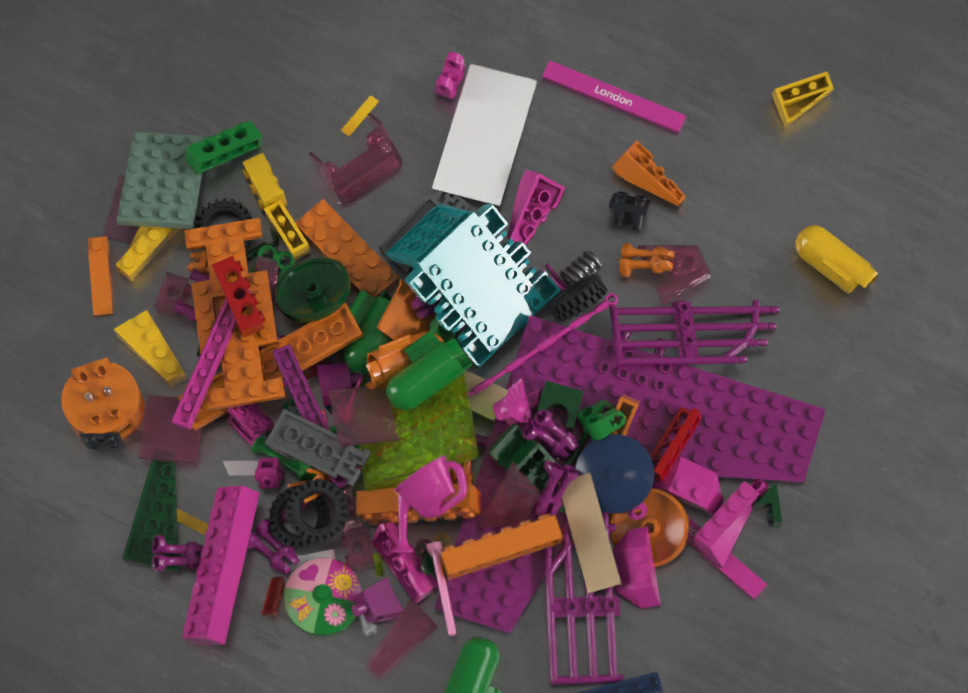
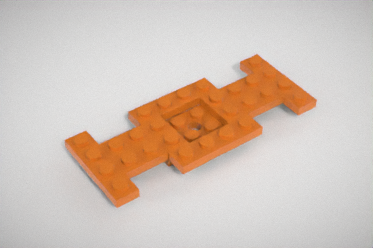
(242, 357)

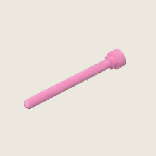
(435, 551)

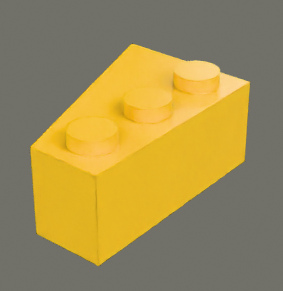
(263, 181)

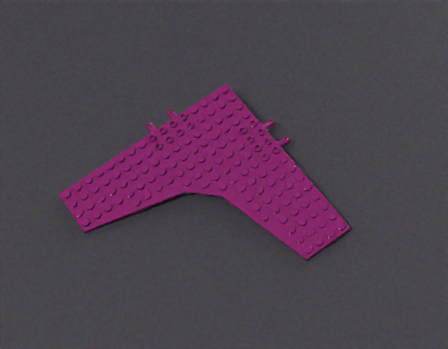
(740, 436)

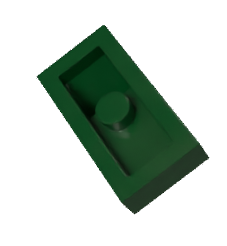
(771, 501)

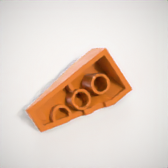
(639, 169)

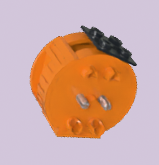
(102, 403)

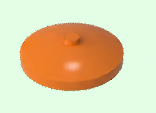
(665, 522)

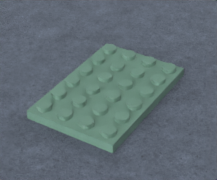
(159, 182)

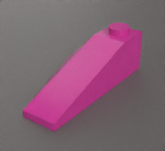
(533, 202)

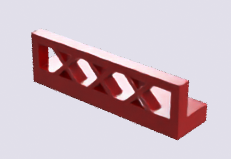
(677, 444)

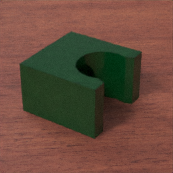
(564, 398)

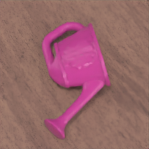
(428, 493)

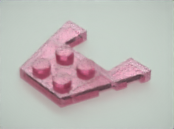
(687, 271)

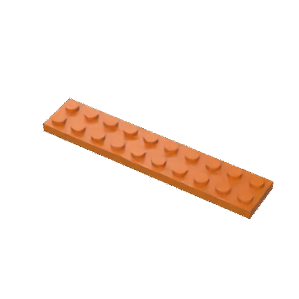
(309, 344)

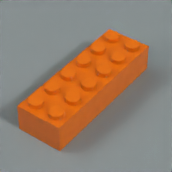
(338, 241)
(382, 506)
(501, 547)

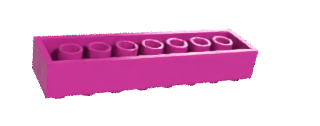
(220, 565)

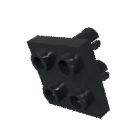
(622, 202)

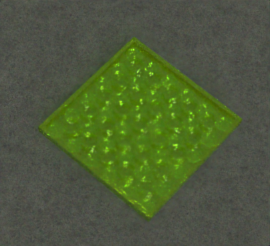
(426, 433)

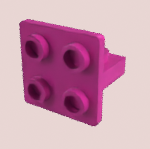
(249, 421)

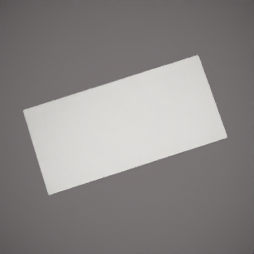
(484, 134)

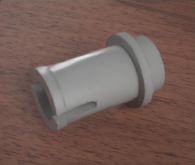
(368, 628)

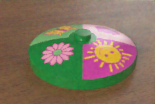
(322, 596)

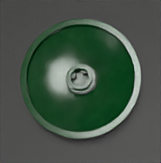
(313, 289)

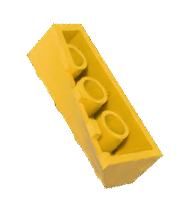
(143, 249)

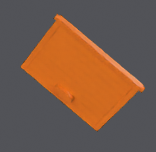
(400, 317)

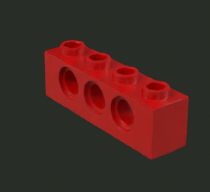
(247, 324)

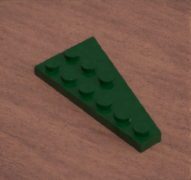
(155, 516)

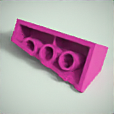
(723, 528)
(403, 565)

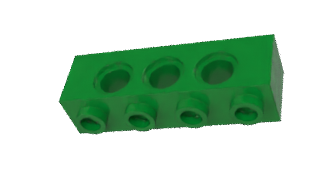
(223, 147)

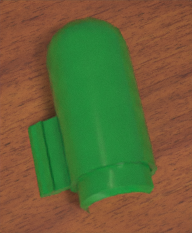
(367, 314)
(431, 370)
(475, 667)

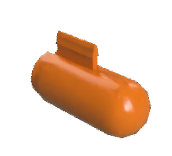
(390, 360)

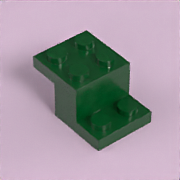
(526, 454)

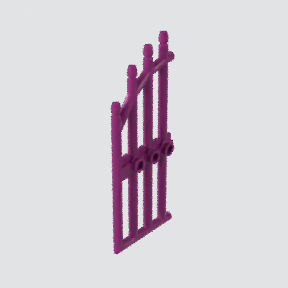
(685, 333)
(572, 607)

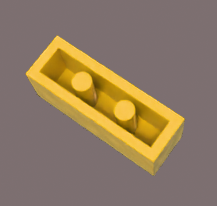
(287, 230)

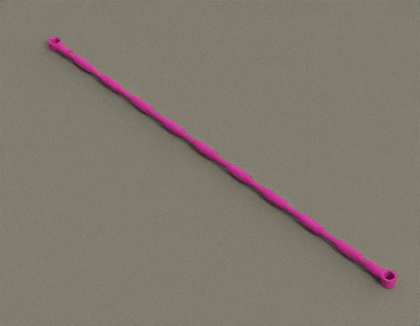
(520, 360)

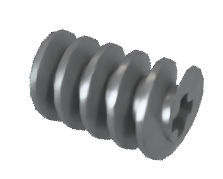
(580, 268)

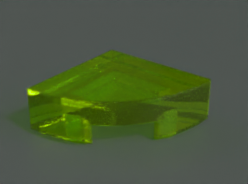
(378, 564)

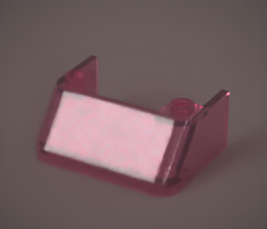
(366, 169)

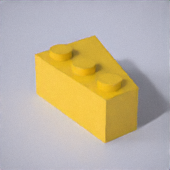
(801, 96)

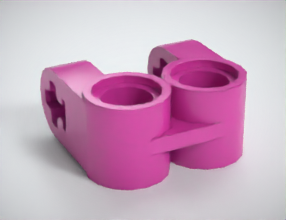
(451, 76)

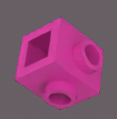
(269, 473)

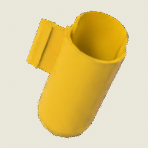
(834, 258)

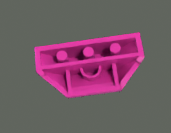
(692, 486)
(636, 568)

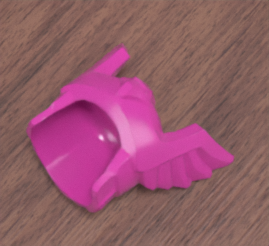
(517, 406)

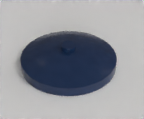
(619, 472)

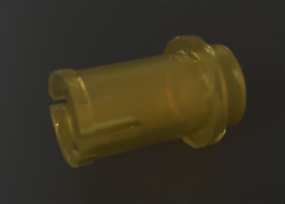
(444, 538)

